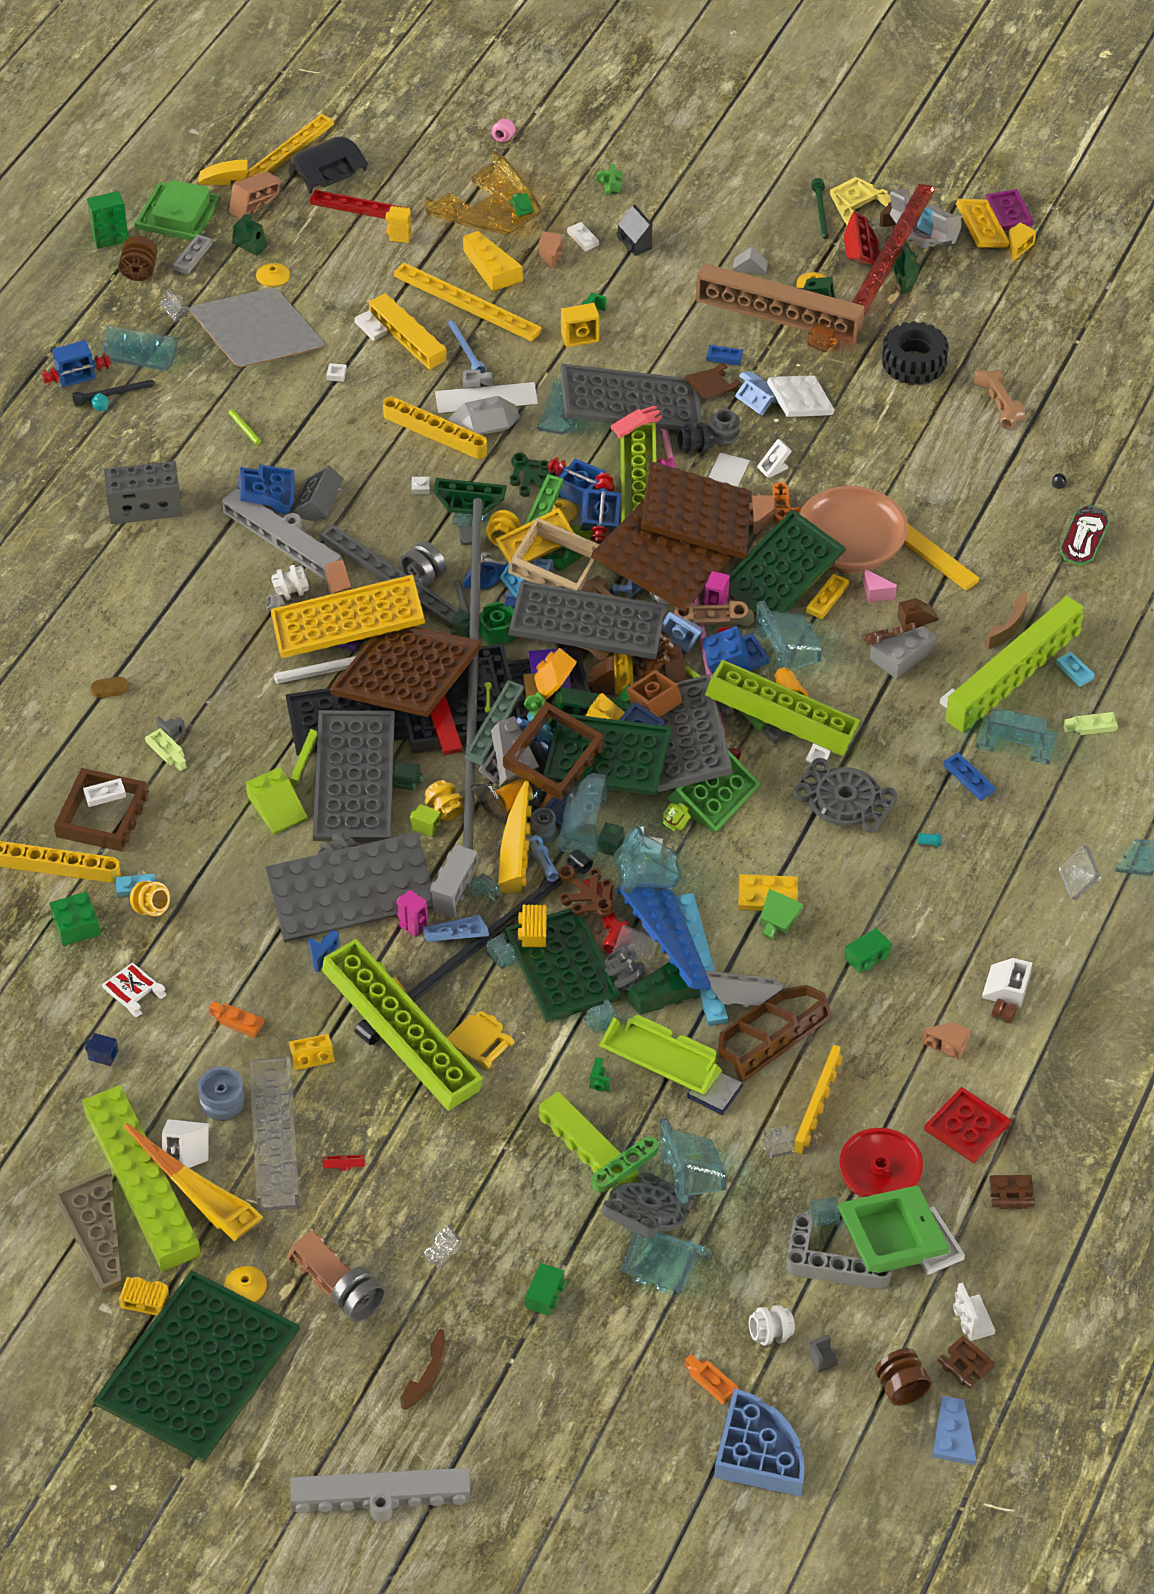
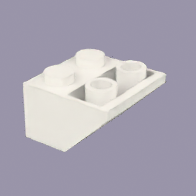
(1008, 981)
(186, 1141)

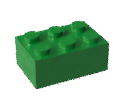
(107, 219)

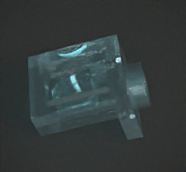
(485, 885)

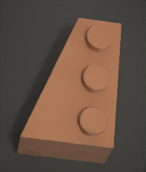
(252, 193)
(318, 1261)

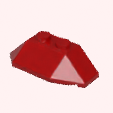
(861, 240)

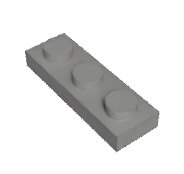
(192, 254)

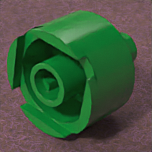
(495, 623)

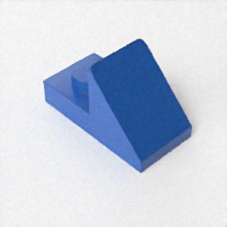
(320, 950)

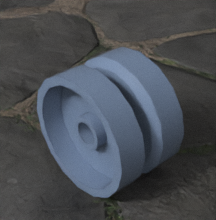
(221, 1093)

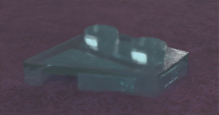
(464, 520)
(1138, 859)

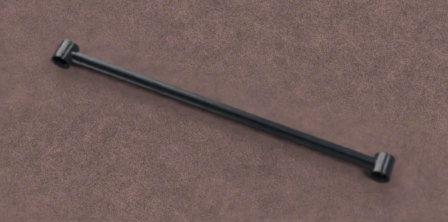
(576, 859)

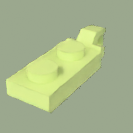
(1091, 723)
(166, 748)

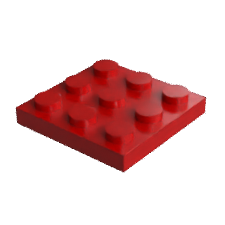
(967, 1125)

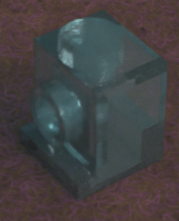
(501, 951)
(600, 1017)
(824, 1212)

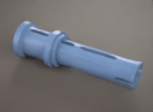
(540, 853)

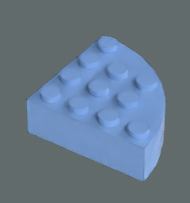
(759, 1447)

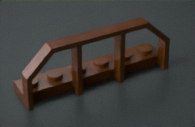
(782, 1039)

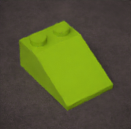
(275, 800)

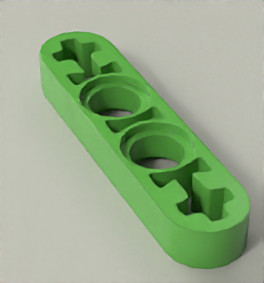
(627, 1166)

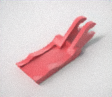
(634, 420)

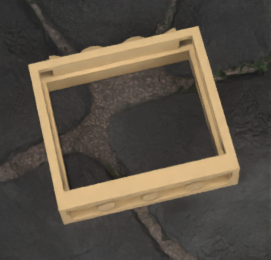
(557, 535)

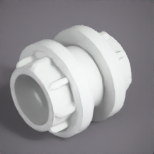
(290, 582)
(772, 1324)

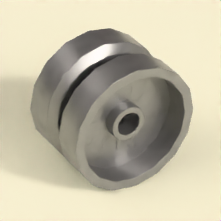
(423, 562)
(358, 1294)

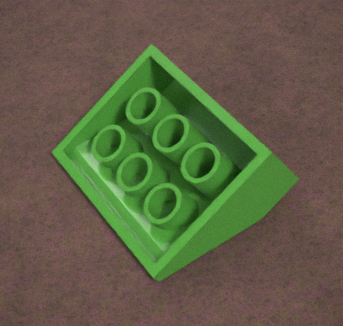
(718, 798)

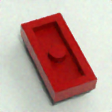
(344, 1162)

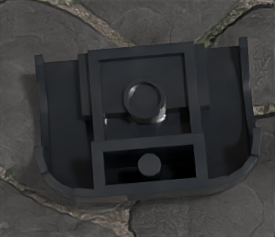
(328, 162)

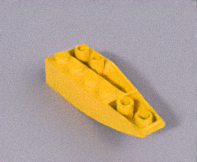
(514, 844)

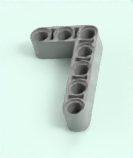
(827, 1261)

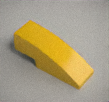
(224, 173)

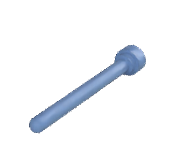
(476, 365)

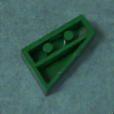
(573, 702)
(660, 989)

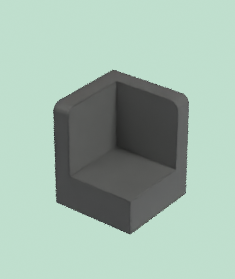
(465, 535)
(172, 727)
(822, 1354)

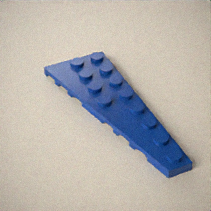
(667, 926)

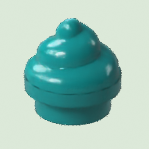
(100, 402)

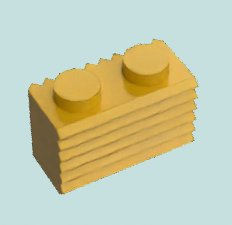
(399, 224)
(533, 926)
(144, 1296)

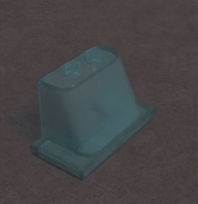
(790, 637)
(1019, 729)
(581, 815)
(646, 863)
(693, 1160)
(663, 1261)

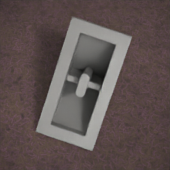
(750, 262)

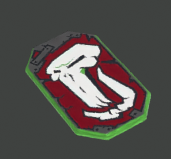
(1084, 535)

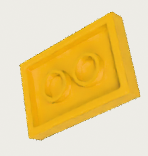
(754, 889)

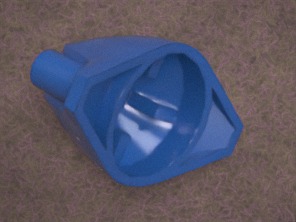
(489, 574)

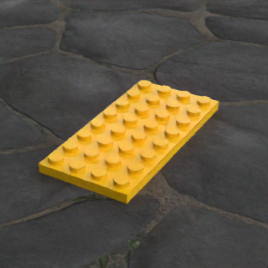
(347, 616)

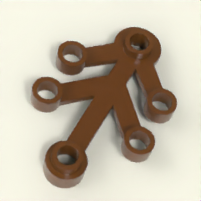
(875, 637)
(661, 659)
(587, 893)

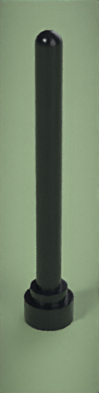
(79, 398)

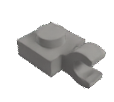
(473, 378)

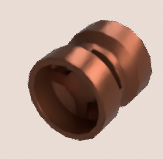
(1004, 1010)

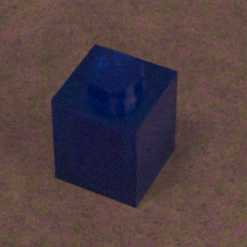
(102, 1049)

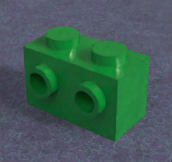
(867, 950)
(544, 1289)

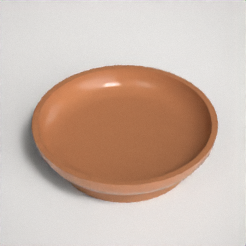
(860, 520)

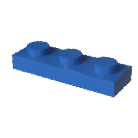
(969, 776)

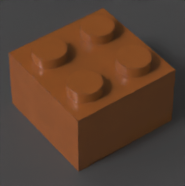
(655, 693)

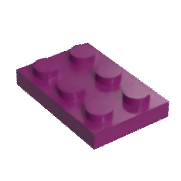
(1009, 209)

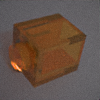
(821, 337)

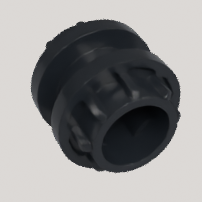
(694, 438)

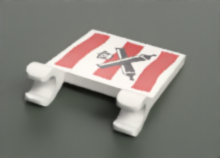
(130, 986)

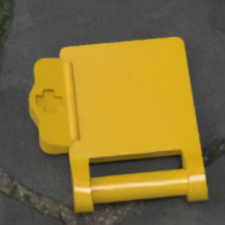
(477, 1035)

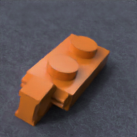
(236, 1018)
(710, 1379)

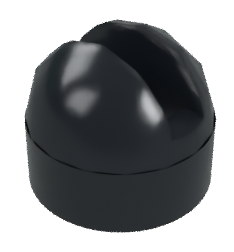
(1059, 481)

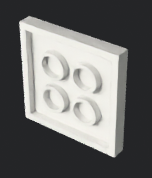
(800, 396)

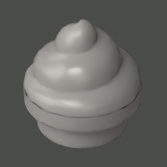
(274, 601)

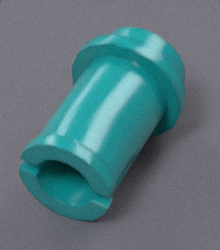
(930, 839)

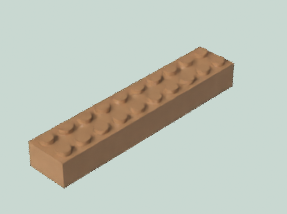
(778, 302)

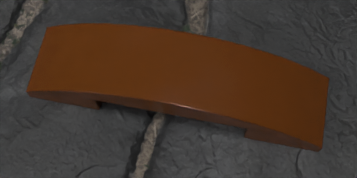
(416, 1391)

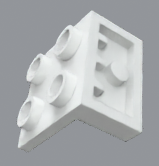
(973, 1314)

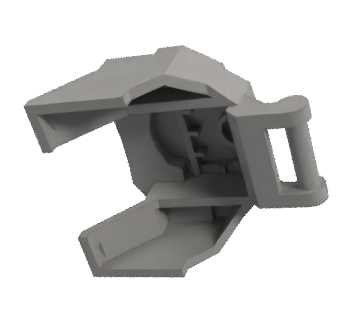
(945, 224)

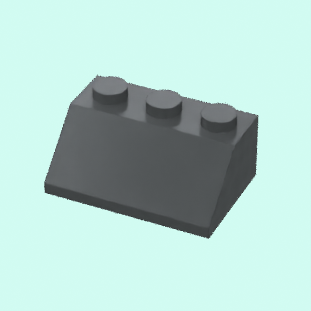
(317, 494)

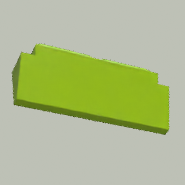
(655, 1049)

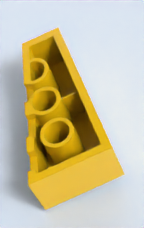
(491, 262)

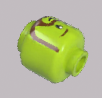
(676, 816)

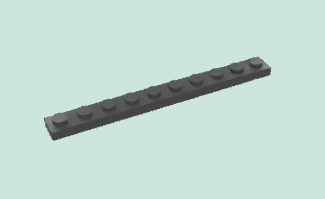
(386, 571)

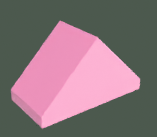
(878, 588)

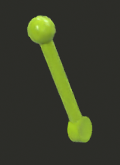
(487, 686)

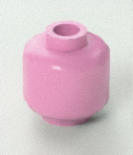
(503, 130)

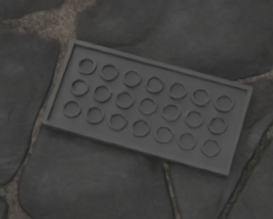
(614, 394)
(587, 620)
(697, 738)
(354, 775)
(347, 886)

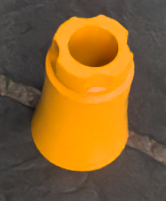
(786, 678)
(509, 792)

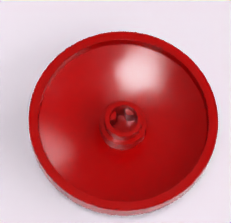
(880, 1162)

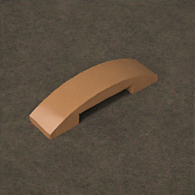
(1001, 634)

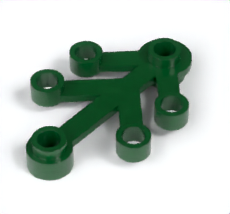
(521, 461)

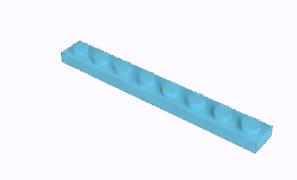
(712, 1006)

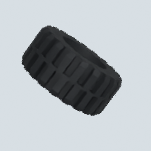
(912, 367)

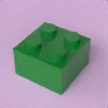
(75, 918)

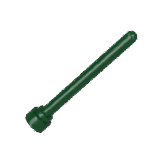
(818, 187)

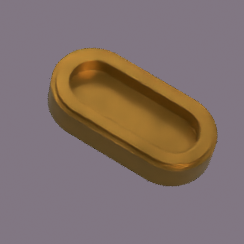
(109, 687)

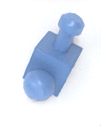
(631, 588)

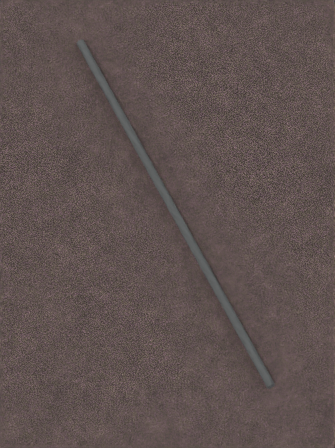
(473, 672)

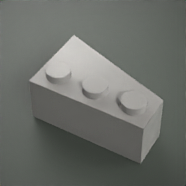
(903, 651)
(504, 736)
(452, 880)

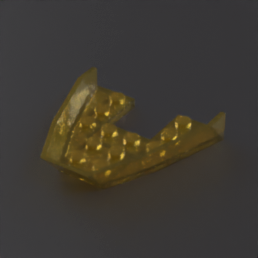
(493, 212)

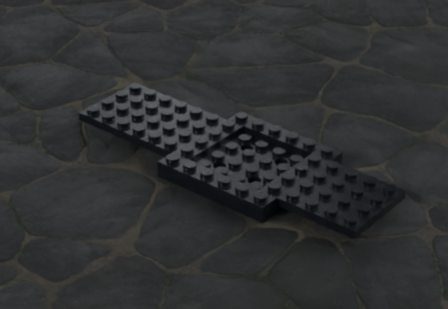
(420, 730)

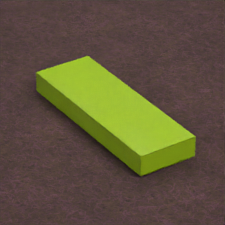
(303, 758)

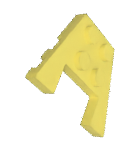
(856, 194)

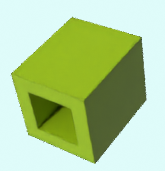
(425, 820)

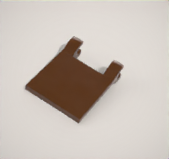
(711, 383)

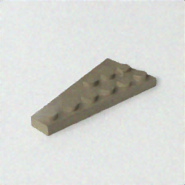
(92, 1220)

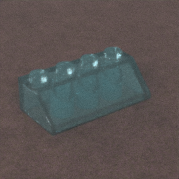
(140, 348)
(553, 415)

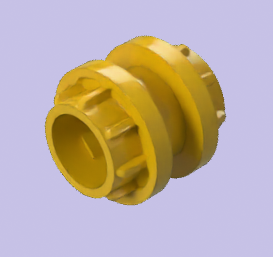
(501, 523)
(442, 798)
(150, 898)

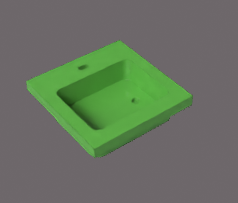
(178, 210)
(893, 1229)

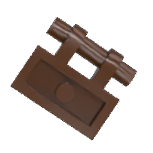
(1011, 1186)
(970, 1357)

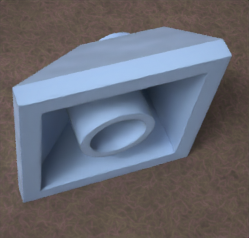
(681, 631)

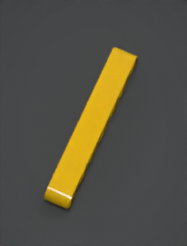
(435, 427)
(59, 862)

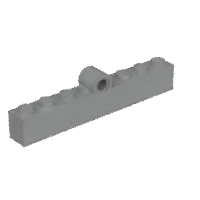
(281, 532)
(380, 1491)

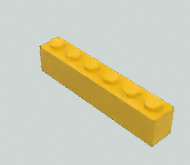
(408, 331)

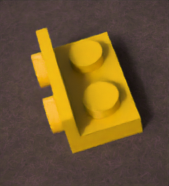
(312, 1051)

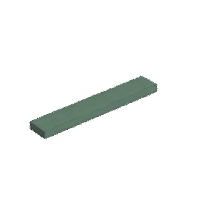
(500, 711)

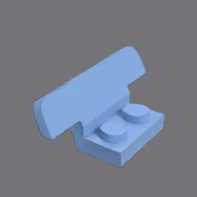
(755, 392)

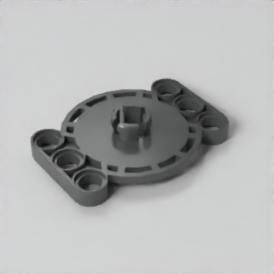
(831, 795)
(646, 1206)

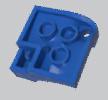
(268, 487)

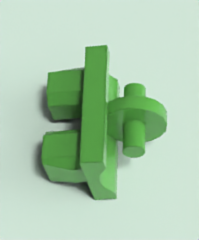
(610, 179)
(534, 703)

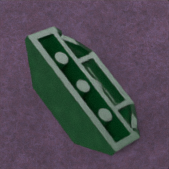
(905, 268)
(459, 495)

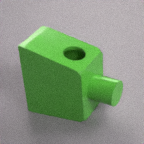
(779, 913)

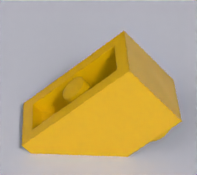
(1021, 239)

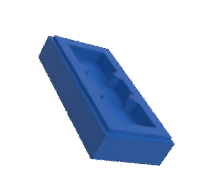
(724, 355)

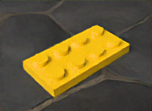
(982, 223)
(540, 546)

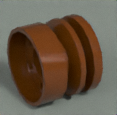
(138, 258)
(903, 1377)

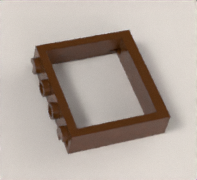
(511, 762)
(94, 837)

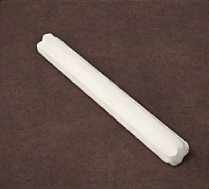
(313, 670)

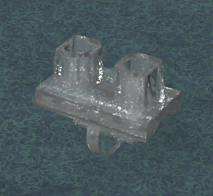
(174, 306)
(445, 1245)

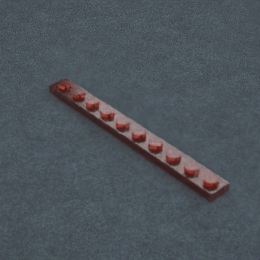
(893, 246)

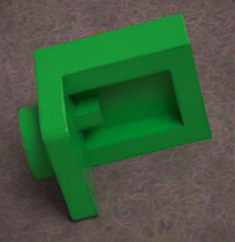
(521, 204)
(599, 300)

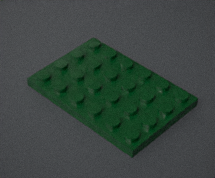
(784, 564)
(629, 759)
(569, 971)

